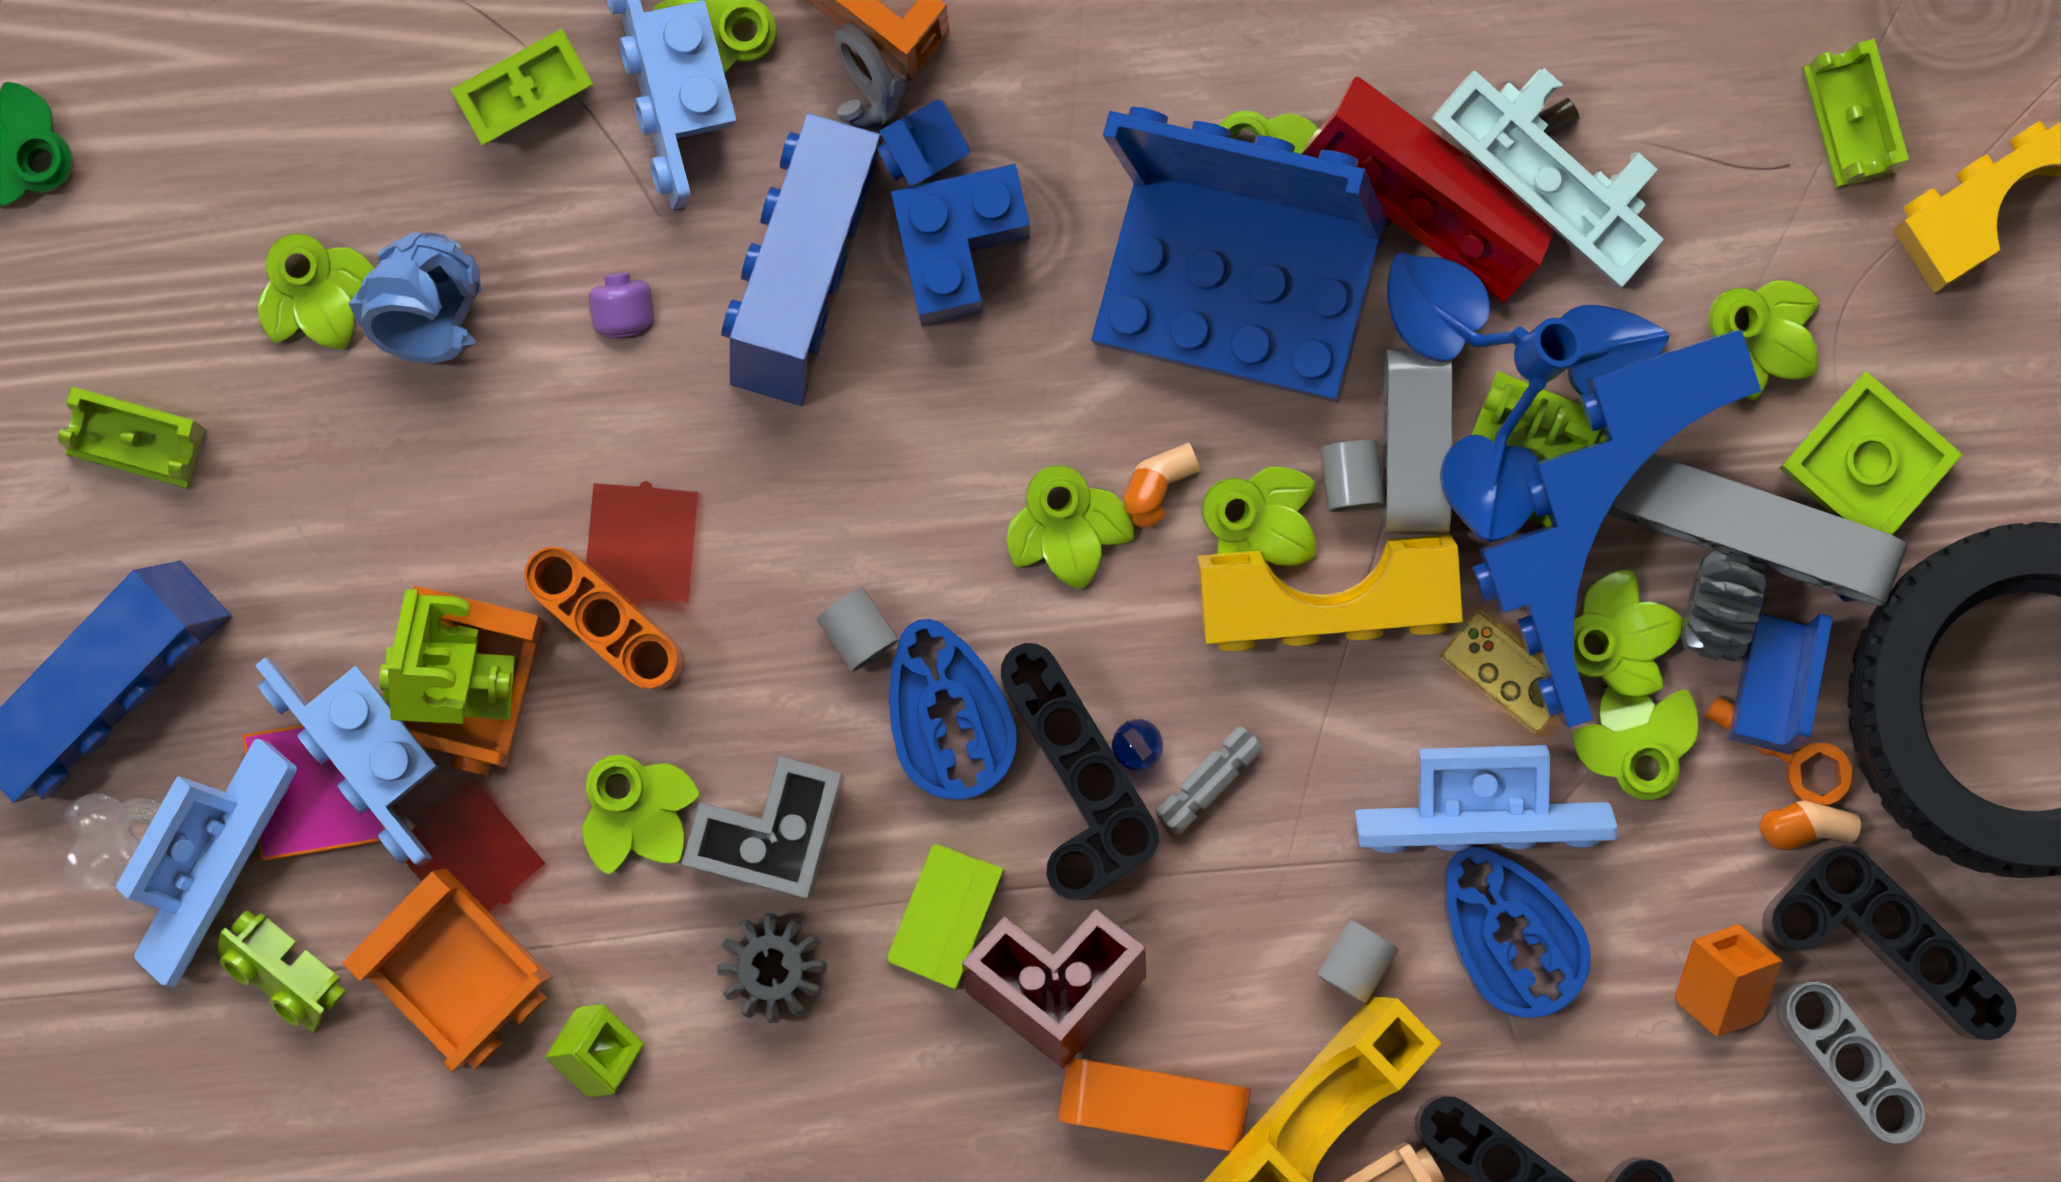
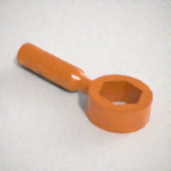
(1721, 713)

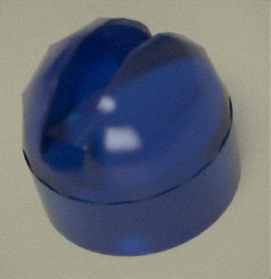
(1126, 752)

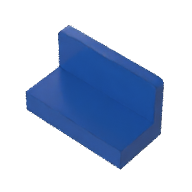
(1780, 683)

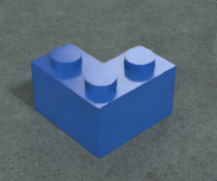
(947, 222)

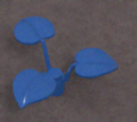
(1441, 307)

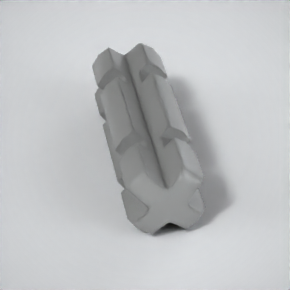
(1209, 780)

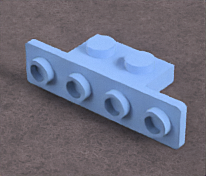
(678, 83)
(370, 750)
(1484, 799)
(197, 854)

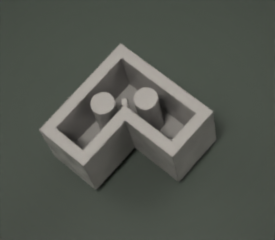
(782, 847)

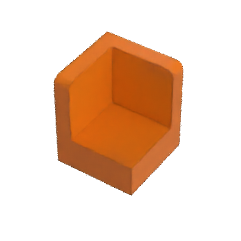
(1727, 980)

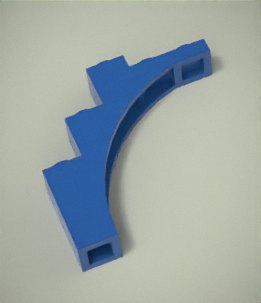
(1638, 413)

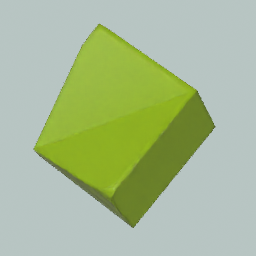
(595, 1050)

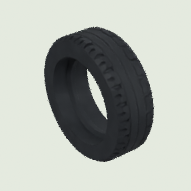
(1888, 702)

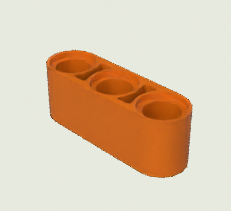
(574, 610)
(1153, 1104)

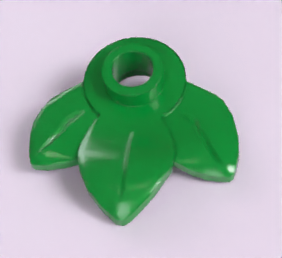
(24, 133)

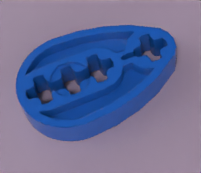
(985, 712)
(1547, 922)

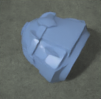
(419, 298)

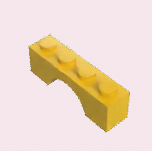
(1959, 229)
(1409, 587)
(1354, 1071)

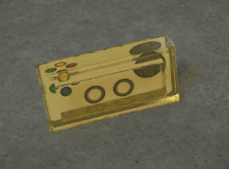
(1499, 668)

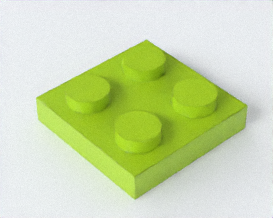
(1870, 458)

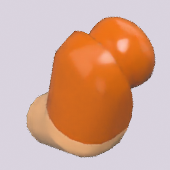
(1151, 481)
(1806, 823)

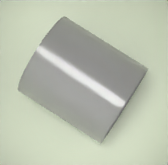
(1352, 475)
(857, 629)
(1357, 961)

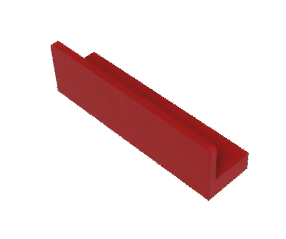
(1436, 190)

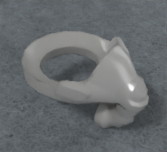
(872, 78)

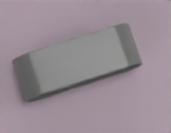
(1415, 442)
(1879, 1076)

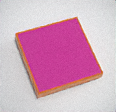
(314, 810)

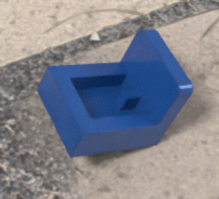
(922, 143)

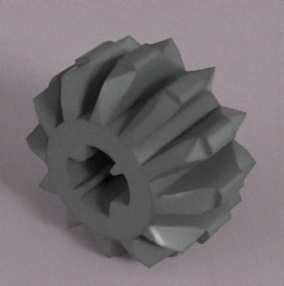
(1723, 606)
(751, 974)

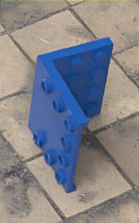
(1239, 255)

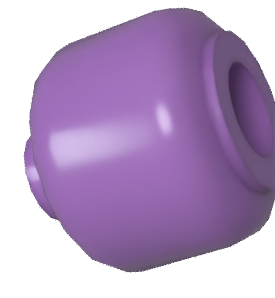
(621, 306)

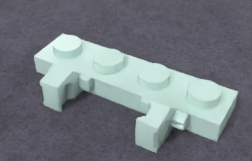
(1586, 210)

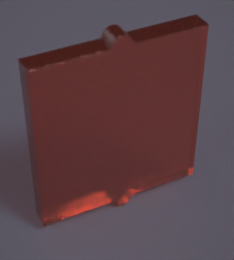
(643, 540)
(476, 846)

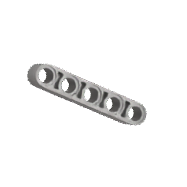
(1763, 526)

